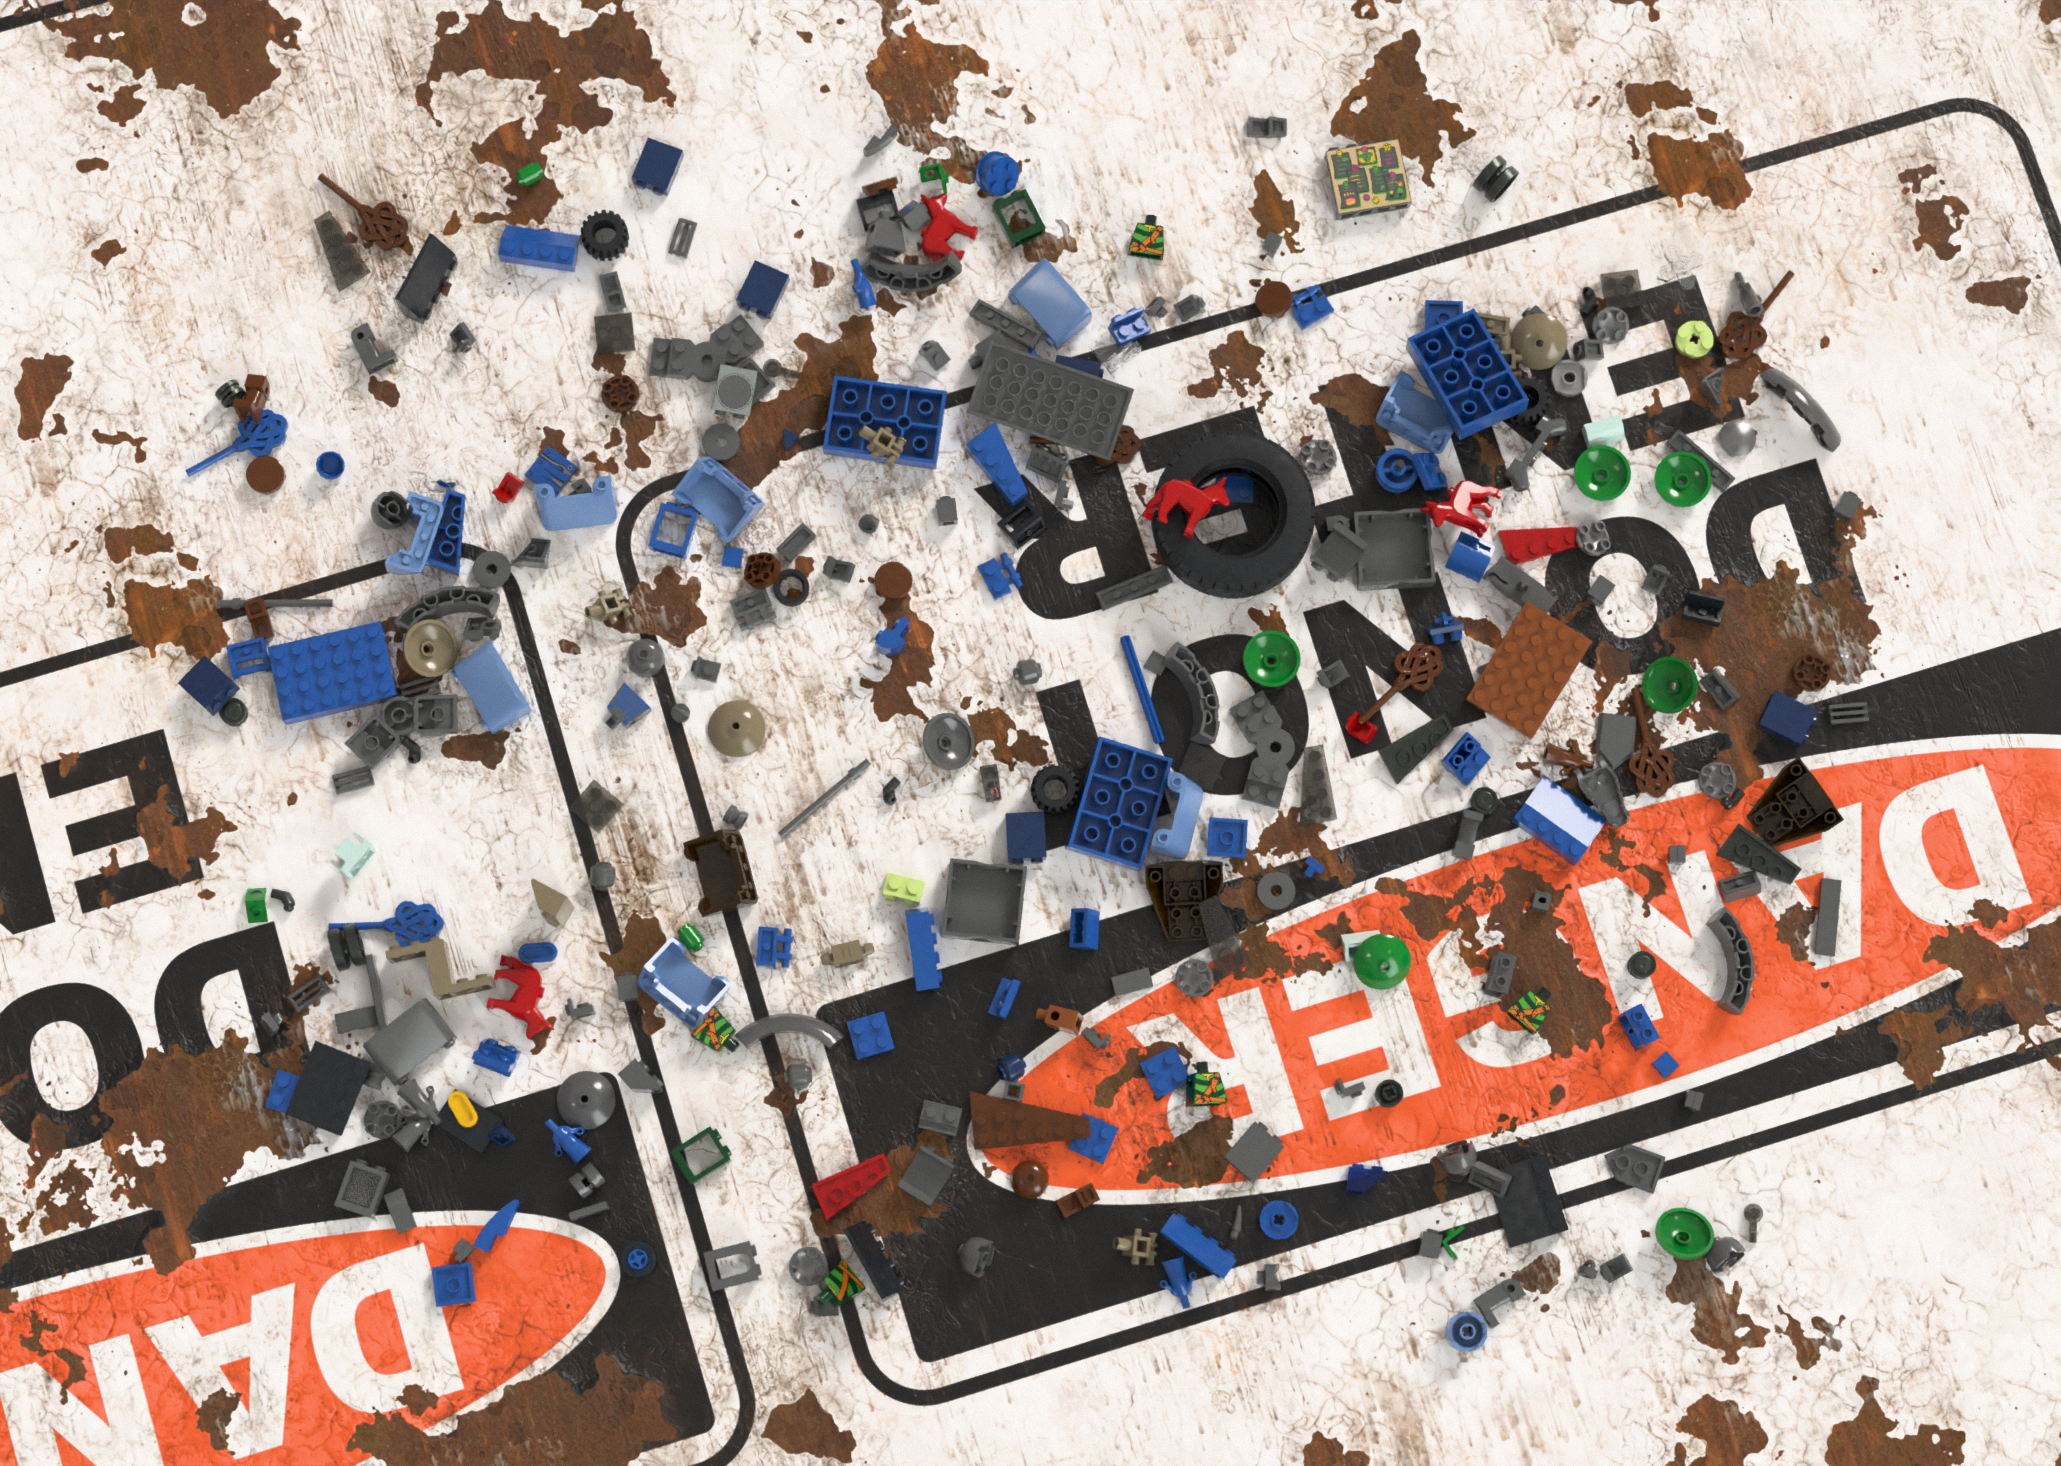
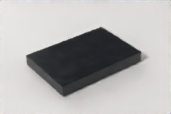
(474, 1136)

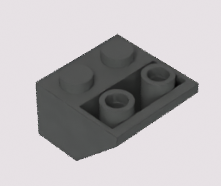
(638, 1078)

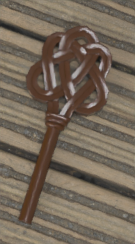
(379, 219)
(1744, 322)
(1125, 436)
(1404, 670)
(1656, 757)

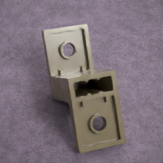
(440, 968)

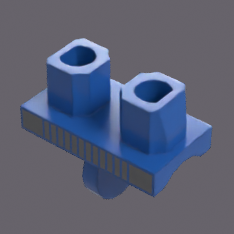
(1436, 632)

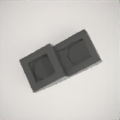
(1267, 128)
(877, 144)
(612, 291)
(356, 1019)
(400, 1211)

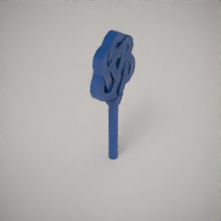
(275, 437)
(389, 923)

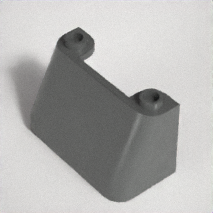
(409, 1041)

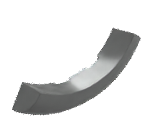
(911, 277)
(1804, 406)
(449, 601)
(1200, 692)
(1738, 958)
(789, 1024)

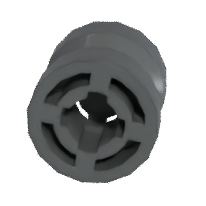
(735, 817)

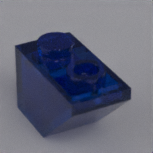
(1362, 1179)

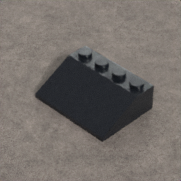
(426, 279)
(328, 1088)
(1530, 1203)
(874, 1261)

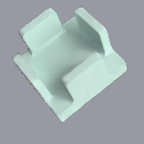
(353, 855)

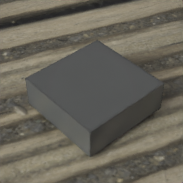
(1154, 664)

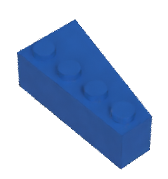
(995, 461)
(448, 541)
(922, 948)

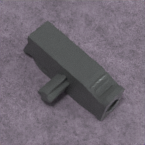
(1519, 585)

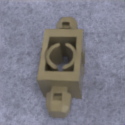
(847, 954)

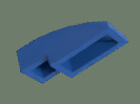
(497, 1226)

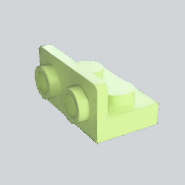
(903, 889)

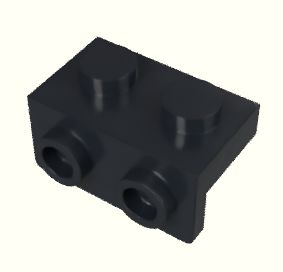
(1702, 608)

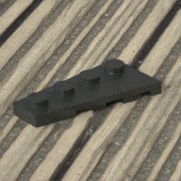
(1412, 748)
(1753, 853)

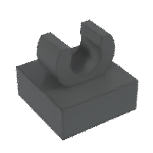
(1156, 307)
(271, 1023)

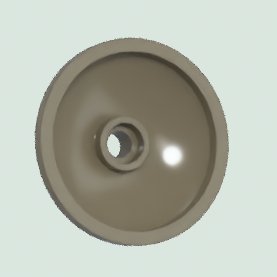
(1544, 328)
(441, 648)
(739, 741)

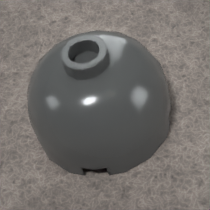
(389, 510)
(645, 658)
(1458, 1158)
(1724, 1252)
(975, 1255)

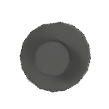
(580, 487)
(1268, 1277)

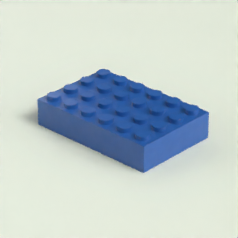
(1467, 374)
(907, 410)
(333, 673)
(1118, 803)

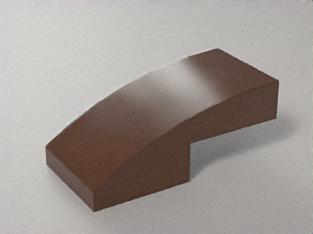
(259, 618)
(1077, 1200)

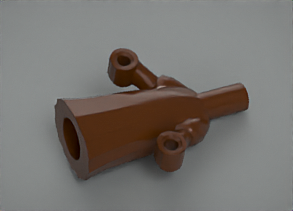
(1561, 757)

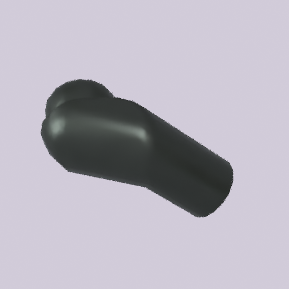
(414, 750)

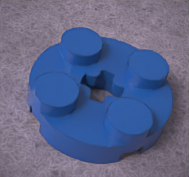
(1267, 1220)

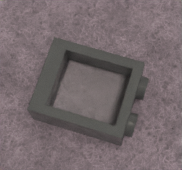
(362, 1186)

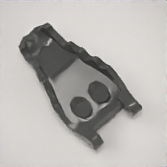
(1604, 791)

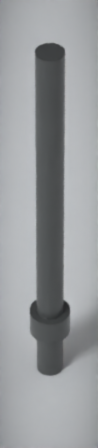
(237, 603)
(852, 774)

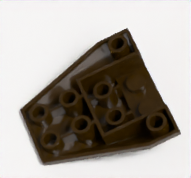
(1793, 807)
(1177, 890)

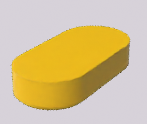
(462, 1109)

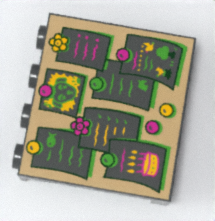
(1368, 178)

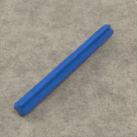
(1142, 689)

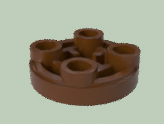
(874, 187)
(1274, 299)
(620, 394)
(265, 475)
(762, 570)
(893, 580)
(1811, 672)

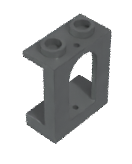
(741, 1248)

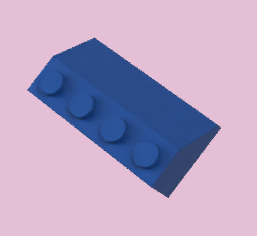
(539, 248)
(1197, 1246)

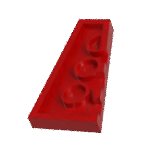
(1531, 544)
(844, 1187)

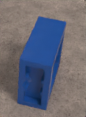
(671, 549)
(1643, 1028)

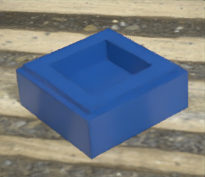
(732, 557)
(1665, 1064)

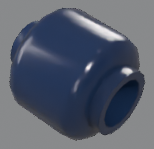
(1011, 1068)

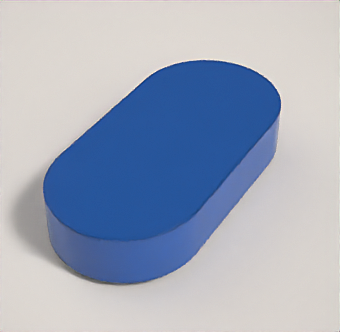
(537, 952)

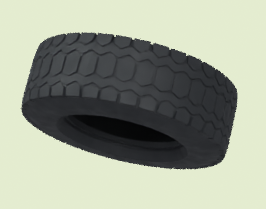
(1284, 482)

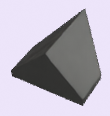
(1712, 387)
(534, 555)

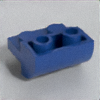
(1470, 557)
(892, 642)
(1465, 759)
(496, 1057)

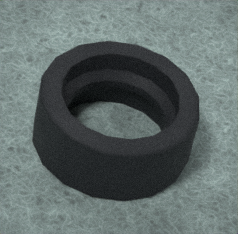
(789, 601)

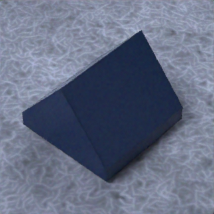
(789, 440)
(501, 1135)

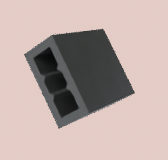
(1254, 1151)

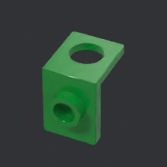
(939, 174)
(256, 905)
(1449, 1235)

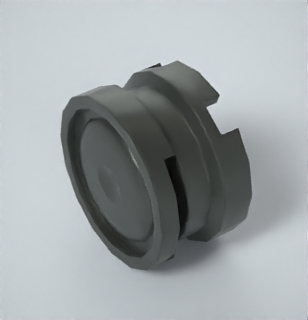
(228, 392)
(234, 712)
(1484, 800)
(1641, 965)
(1389, 1093)

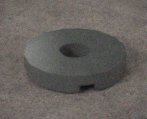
(721, 431)
(487, 559)
(1276, 902)

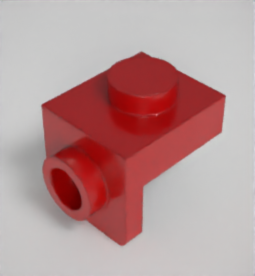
(508, 488)
(1364, 732)

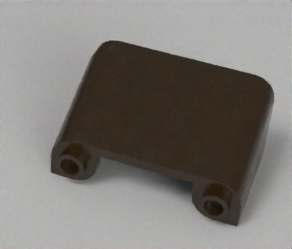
(722, 871)

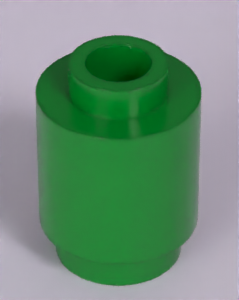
(529, 174)
(690, 937)

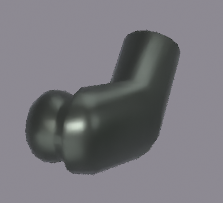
(1590, 300)
(888, 791)
(1733, 801)
(285, 897)

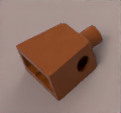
(1068, 1021)

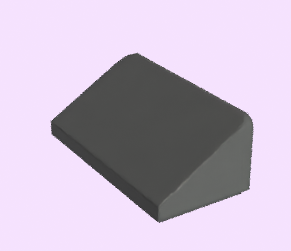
(1719, 688)
(1739, 886)
(1489, 1179)

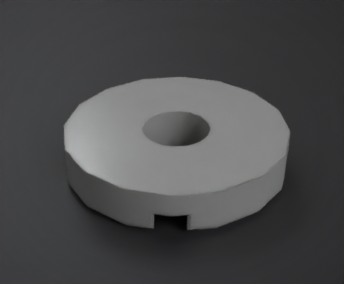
(1563, 387)

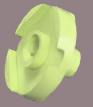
(1696, 329)

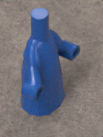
(862, 286)
(564, 1137)
(1176, 1273)

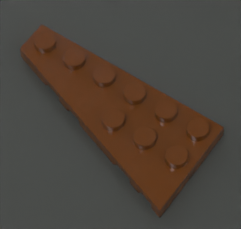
(1012, 1123)

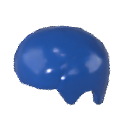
(330, 465)

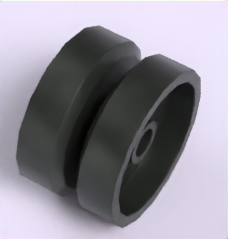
(1495, 178)
(346, 946)

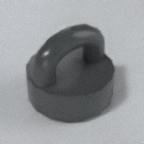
(868, 523)
(680, 713)
(1588, 1272)

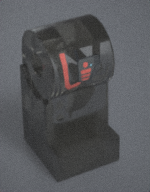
(990, 782)

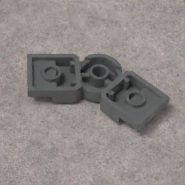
(681, 357)
(382, 734)
(1269, 770)

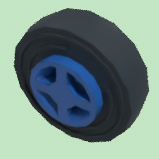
(638, 1259)

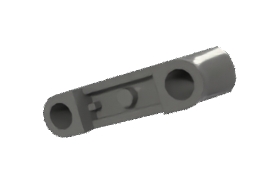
(1517, 470)

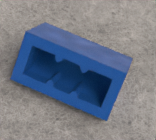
(1084, 929)

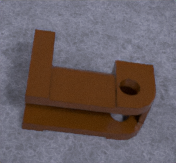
(256, 394)

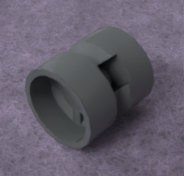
(592, 1176)

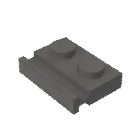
(940, 1118)

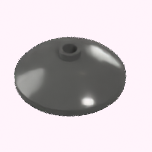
(956, 737)
(599, 1104)

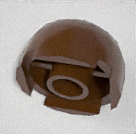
(1029, 1179)

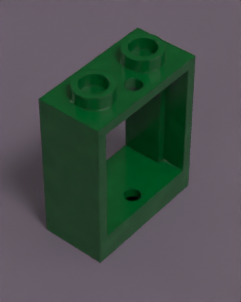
(1026, 234)
(715, 1135)

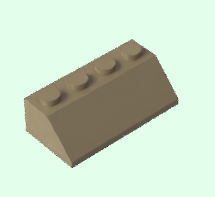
(554, 905)

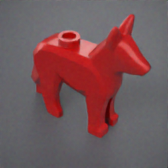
(942, 228)
(1190, 500)
(1460, 504)
(525, 998)

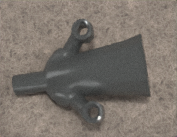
(1748, 297)
(423, 1106)
(412, 1131)

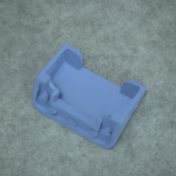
(1051, 303)
(1414, 416)
(718, 497)
(579, 509)
(428, 515)
(491, 688)
(1177, 841)
(681, 984)

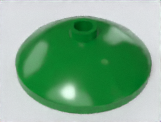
(1603, 461)
(1691, 471)
(1273, 646)
(1659, 680)
(1382, 950)
(1687, 1226)

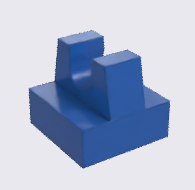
(1313, 866)

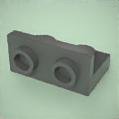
(1047, 463)

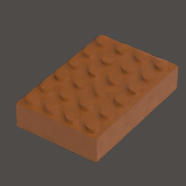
(1528, 670)

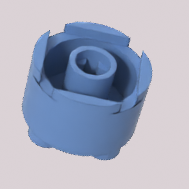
(1476, 1327)

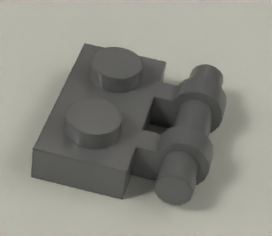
(752, 603)
(479, 627)

